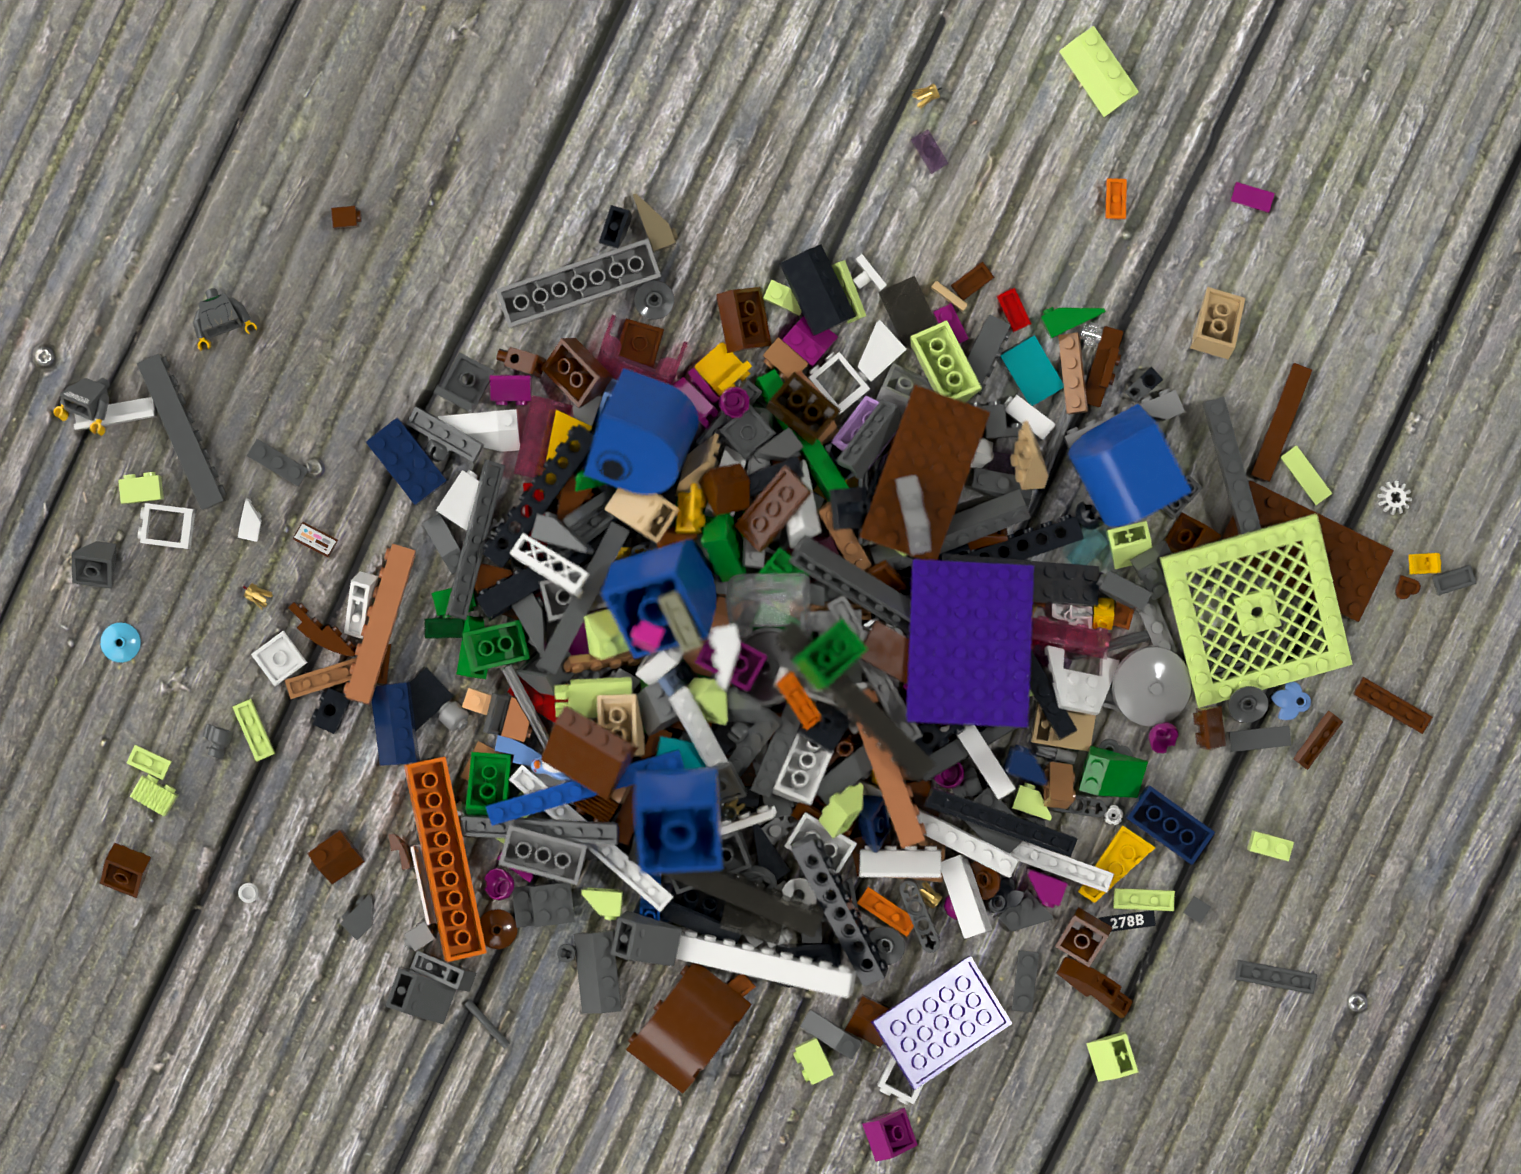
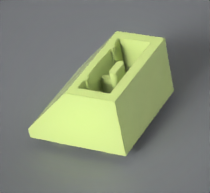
(1128, 543)
(842, 810)
(1112, 1057)

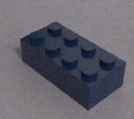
(406, 461)
(1170, 824)

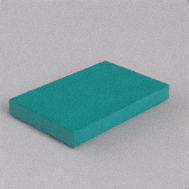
(1032, 371)
(688, 751)

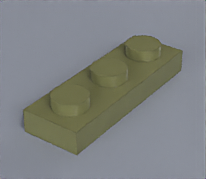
(680, 621)

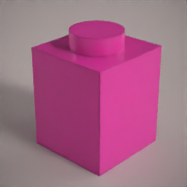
(647, 636)

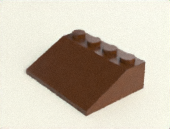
(588, 752)

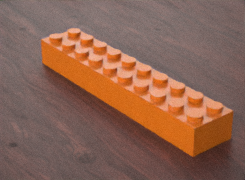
(445, 859)

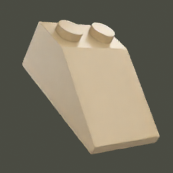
(1218, 323)
(622, 717)

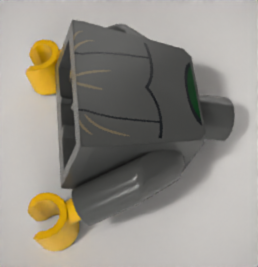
(219, 315)

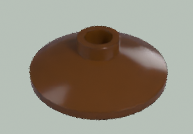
(986, 888)
(507, 925)

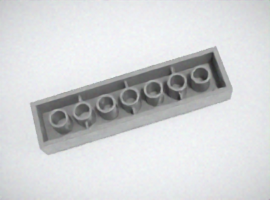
(578, 283)

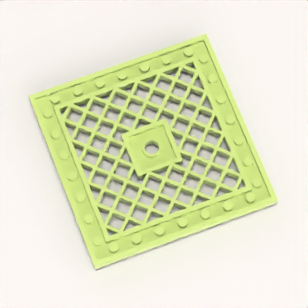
(1250, 544)

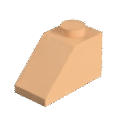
(477, 701)

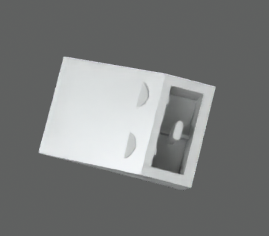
(727, 648)

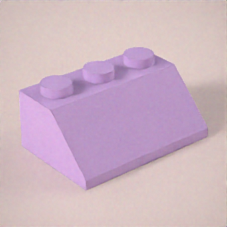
(855, 422)

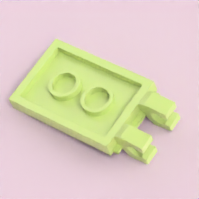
(583, 693)

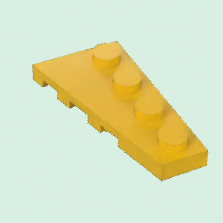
(561, 427)
(1119, 858)

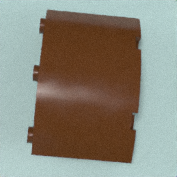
(688, 1026)

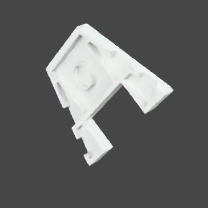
(1080, 690)

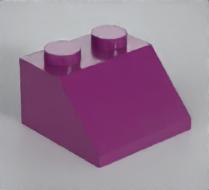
(806, 345)
(511, 389)
(1047, 888)
(890, 1135)

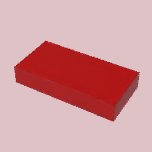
(1013, 310)

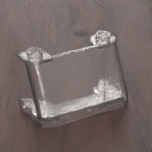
(769, 602)

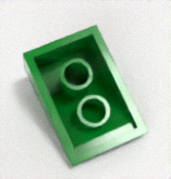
(495, 646)
(830, 654)
(1112, 774)
(487, 781)

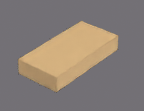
(949, 296)

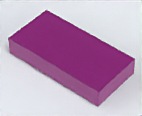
(1252, 197)

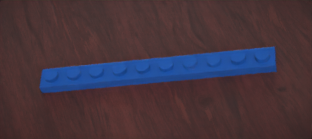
(574, 791)

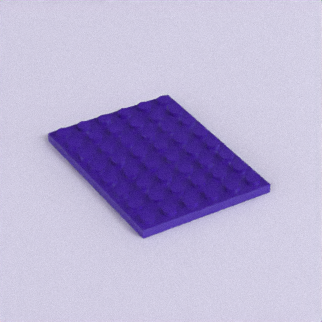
(970, 643)

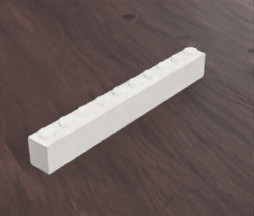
(766, 964)

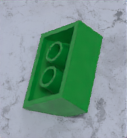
(724, 547)

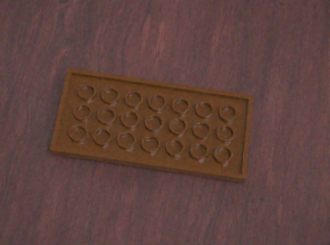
(936, 445)
(1353, 558)

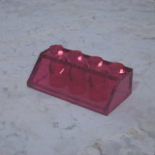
(537, 435)
(1071, 638)

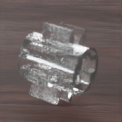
(1091, 334)

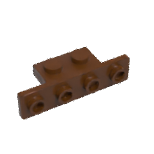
(1103, 365)

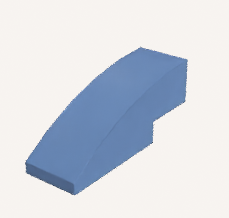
(522, 752)

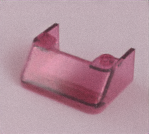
(614, 364)

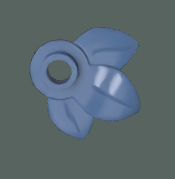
(1288, 699)

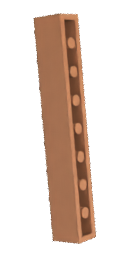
(380, 624)
(893, 789)

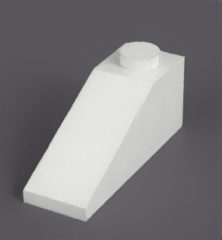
(359, 600)

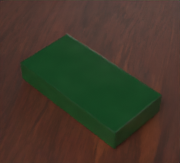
(443, 628)

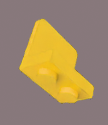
(722, 369)
(690, 516)

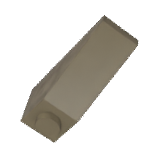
(657, 229)

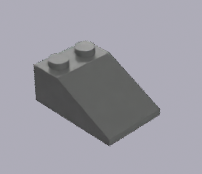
(990, 836)

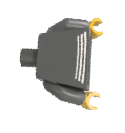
(87, 400)

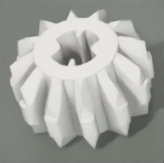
(1401, 497)

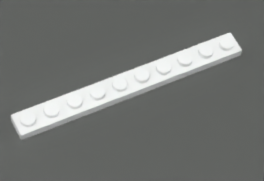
(958, 839)
(607, 853)

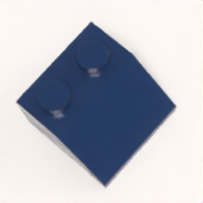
(874, 821)

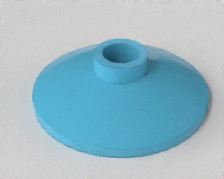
(130, 645)

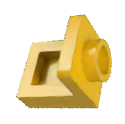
(1424, 563)
(1103, 614)

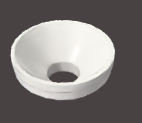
(802, 884)

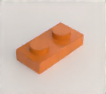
(1116, 198)

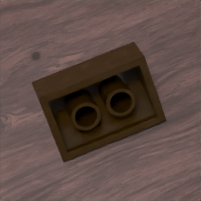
(803, 408)

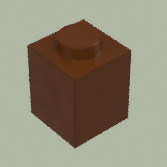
(346, 217)

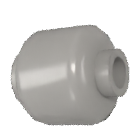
(453, 716)

